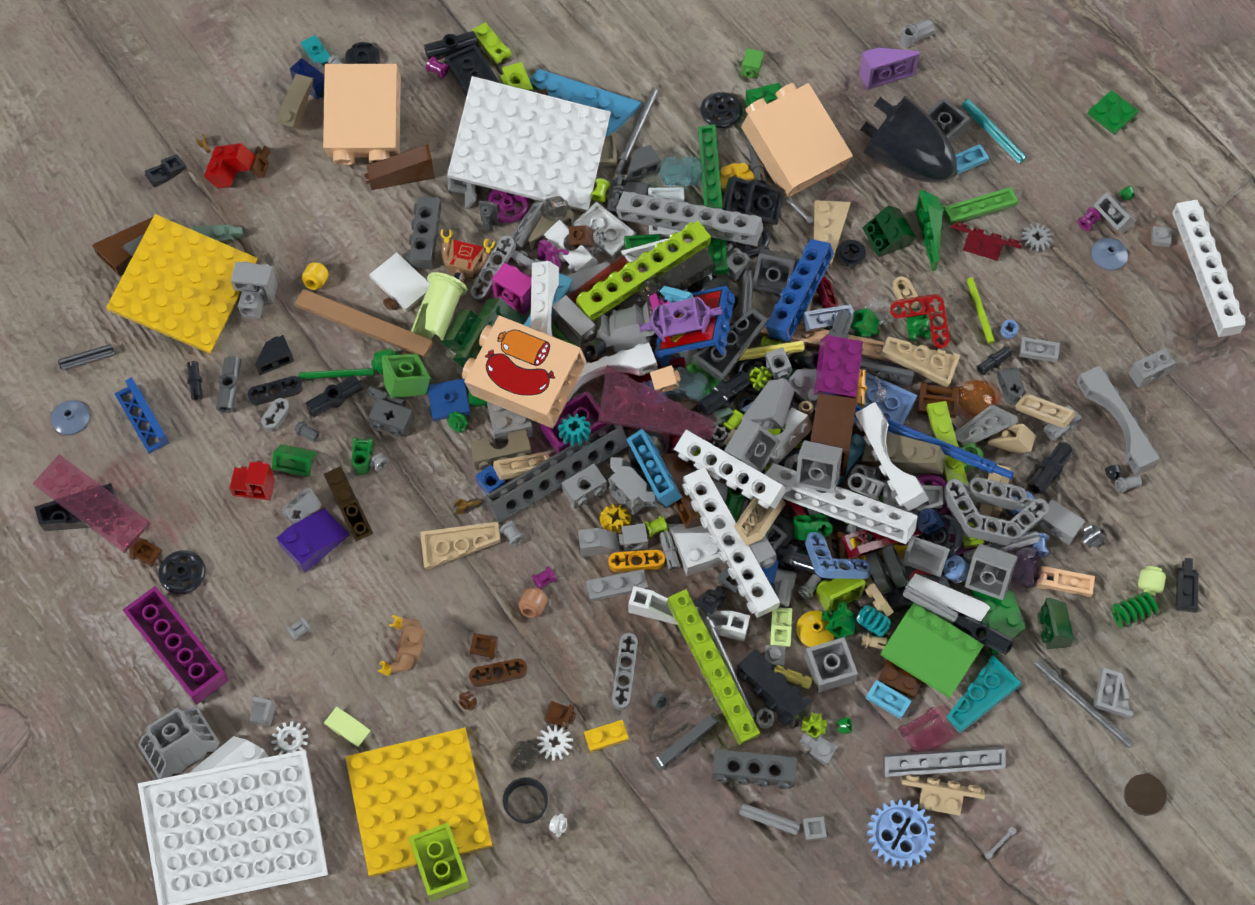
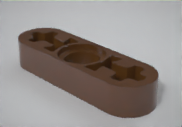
(494, 680)

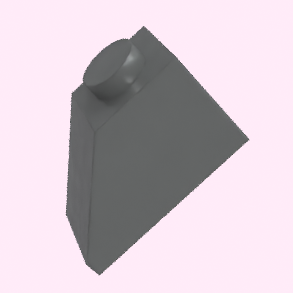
(643, 163)

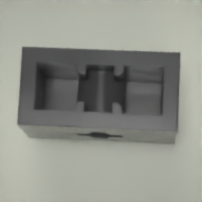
(391, 418)

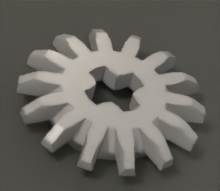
(1032, 242)

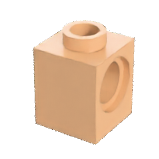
(665, 379)

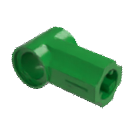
(735, 502)

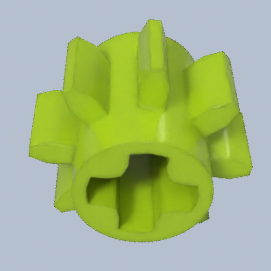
(760, 377)
(814, 725)

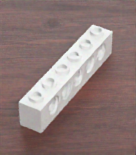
(773, 490)

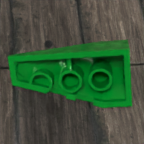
(929, 218)

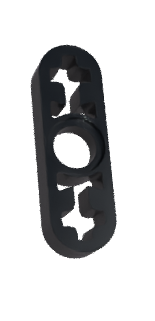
(272, 397)

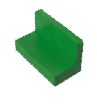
(293, 460)

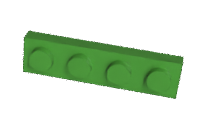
(980, 206)

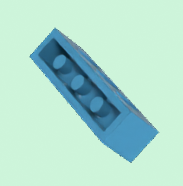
(654, 468)

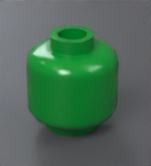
(377, 359)

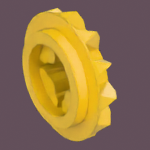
(606, 520)

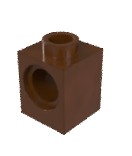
(581, 236)

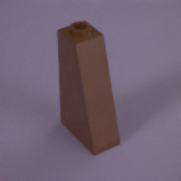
(401, 169)
(112, 250)

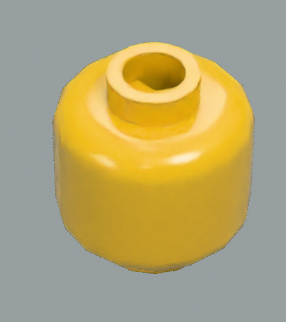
(315, 276)

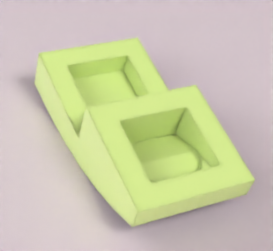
(781, 627)
(346, 726)

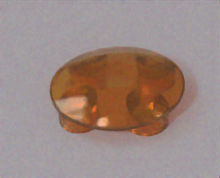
(975, 396)

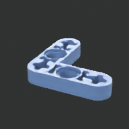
(830, 568)

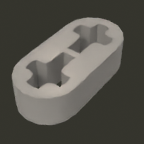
(275, 415)

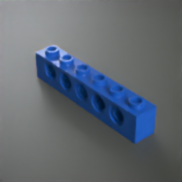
(799, 290)

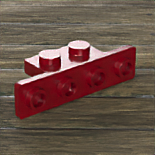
(983, 244)

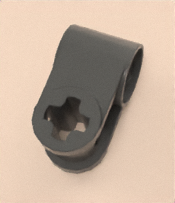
(1011, 385)

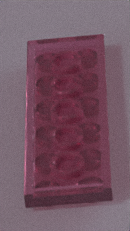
(91, 503)

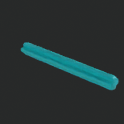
(994, 131)

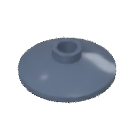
(1109, 260)
(75, 422)

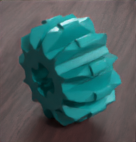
(567, 430)
(873, 620)

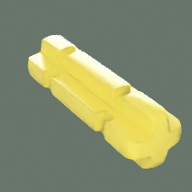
(794, 677)

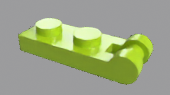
(491, 43)

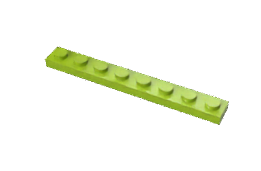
(953, 468)

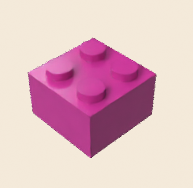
(513, 287)

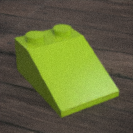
(439, 862)

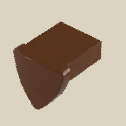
(144, 552)
(484, 645)

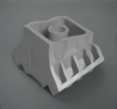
(622, 327)
(630, 487)
(177, 741)

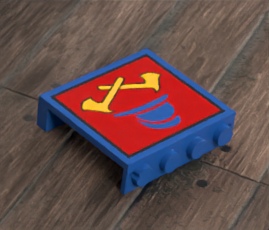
(715, 333)

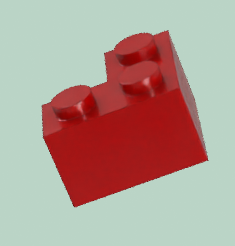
(225, 163)
(253, 481)

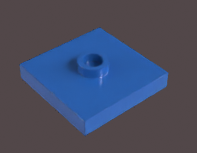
(447, 398)

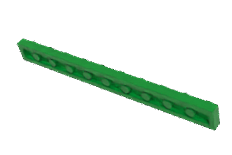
(712, 190)

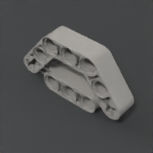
(961, 494)

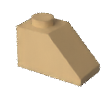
(1013, 439)

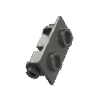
(488, 215)

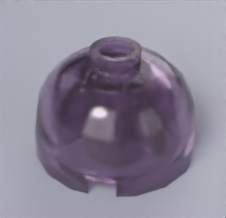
(1026, 566)

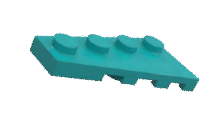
(982, 695)

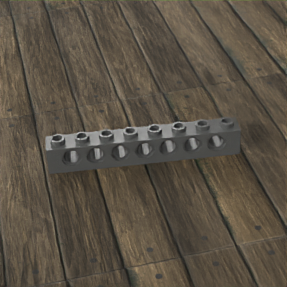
(544, 477)

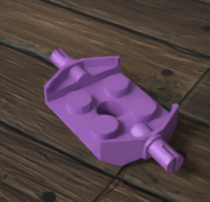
(695, 317)

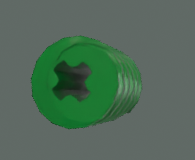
(1132, 608)

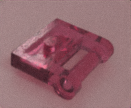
(928, 738)

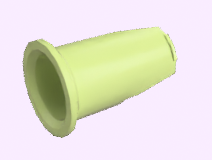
(438, 305)

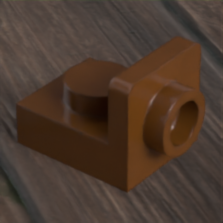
(560, 714)

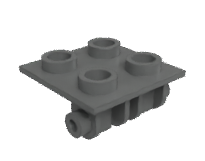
(620, 185)

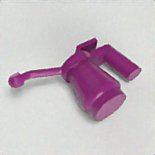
(550, 253)

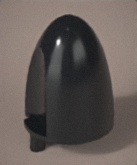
(910, 143)

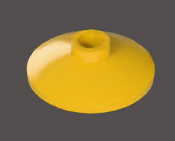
(810, 636)

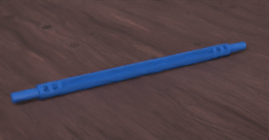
(948, 449)

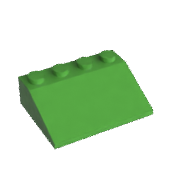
(932, 650)

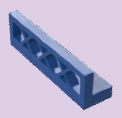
(145, 410)

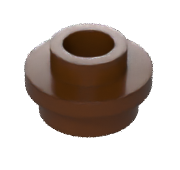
(467, 701)

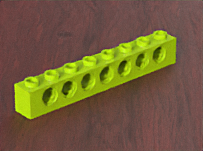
(693, 231)
(713, 667)

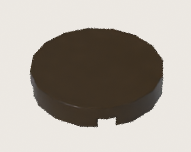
(1145, 794)

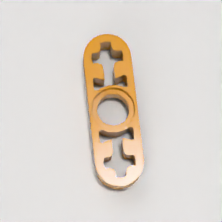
(631, 554)

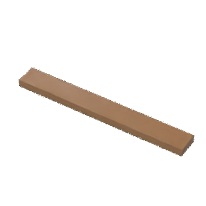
(364, 323)

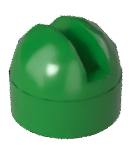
(1127, 193)
(845, 725)

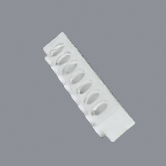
(1206, 276)
(702, 481)
(847, 506)

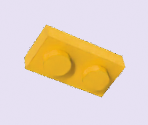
(606, 736)

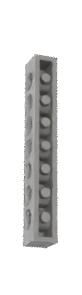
(676, 215)

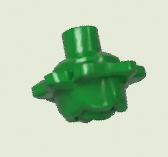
(457, 421)

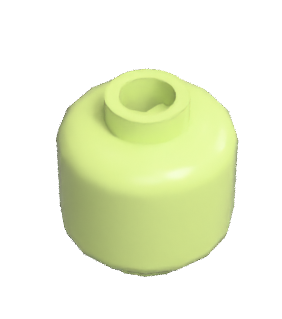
(1151, 580)

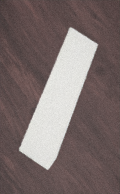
(950, 597)

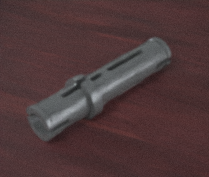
(757, 165)

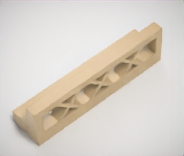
(760, 522)

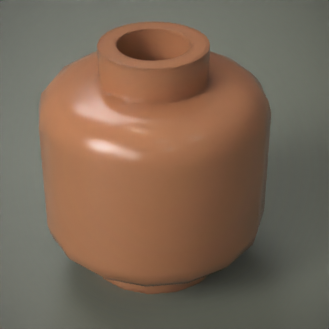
(532, 602)

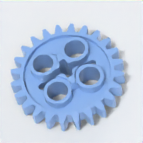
(883, 824)

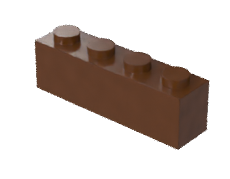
(678, 469)

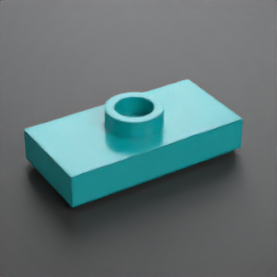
(315, 50)

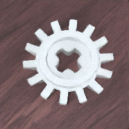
(283, 734)
(559, 749)

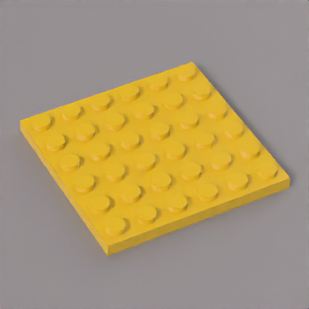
(179, 284)
(412, 790)

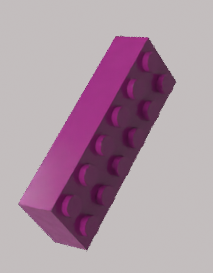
(175, 645)

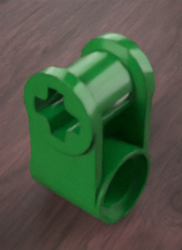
(362, 451)
(811, 523)

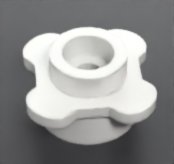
(558, 824)

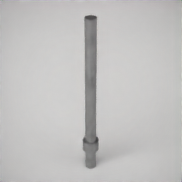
(625, 156)
(710, 625)
(1053, 676)

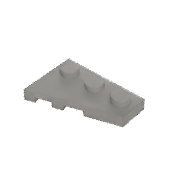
(984, 425)

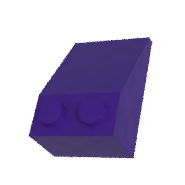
(312, 539)

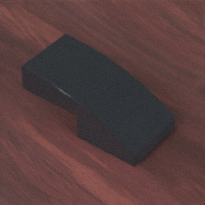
(166, 171)

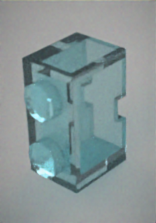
(680, 172)
(692, 385)

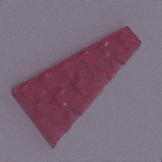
(641, 407)

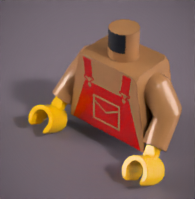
(463, 258)
(408, 647)

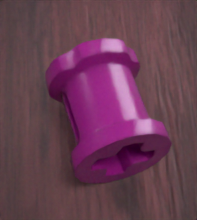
(437, 67)
(1089, 219)
(544, 578)

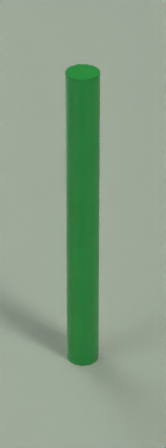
(336, 373)

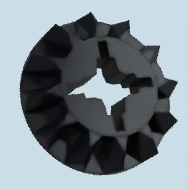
(856, 247)

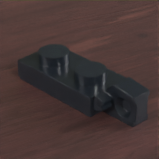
(1187, 587)
(711, 600)

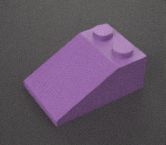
(887, 65)

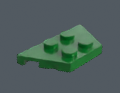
(1002, 616)

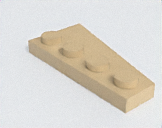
(829, 222)
(926, 362)
(452, 543)

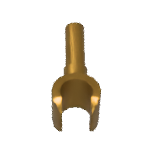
(203, 143)
(462, 504)

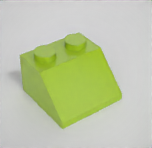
(839, 590)

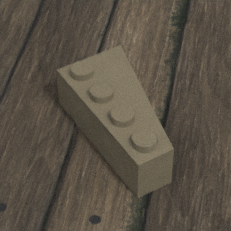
(909, 455)

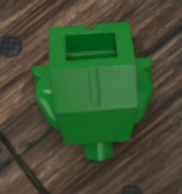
(865, 323)
(916, 326)
(841, 622)

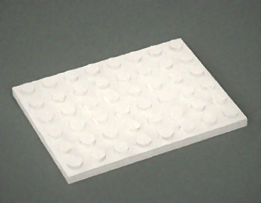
(528, 143)
(232, 829)

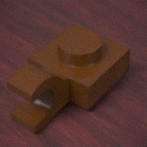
(260, 164)

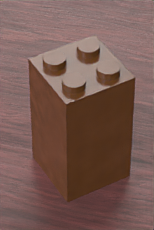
(834, 424)

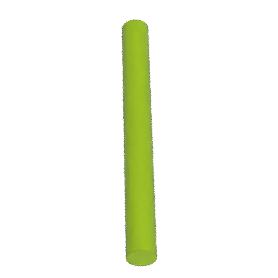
(980, 310)

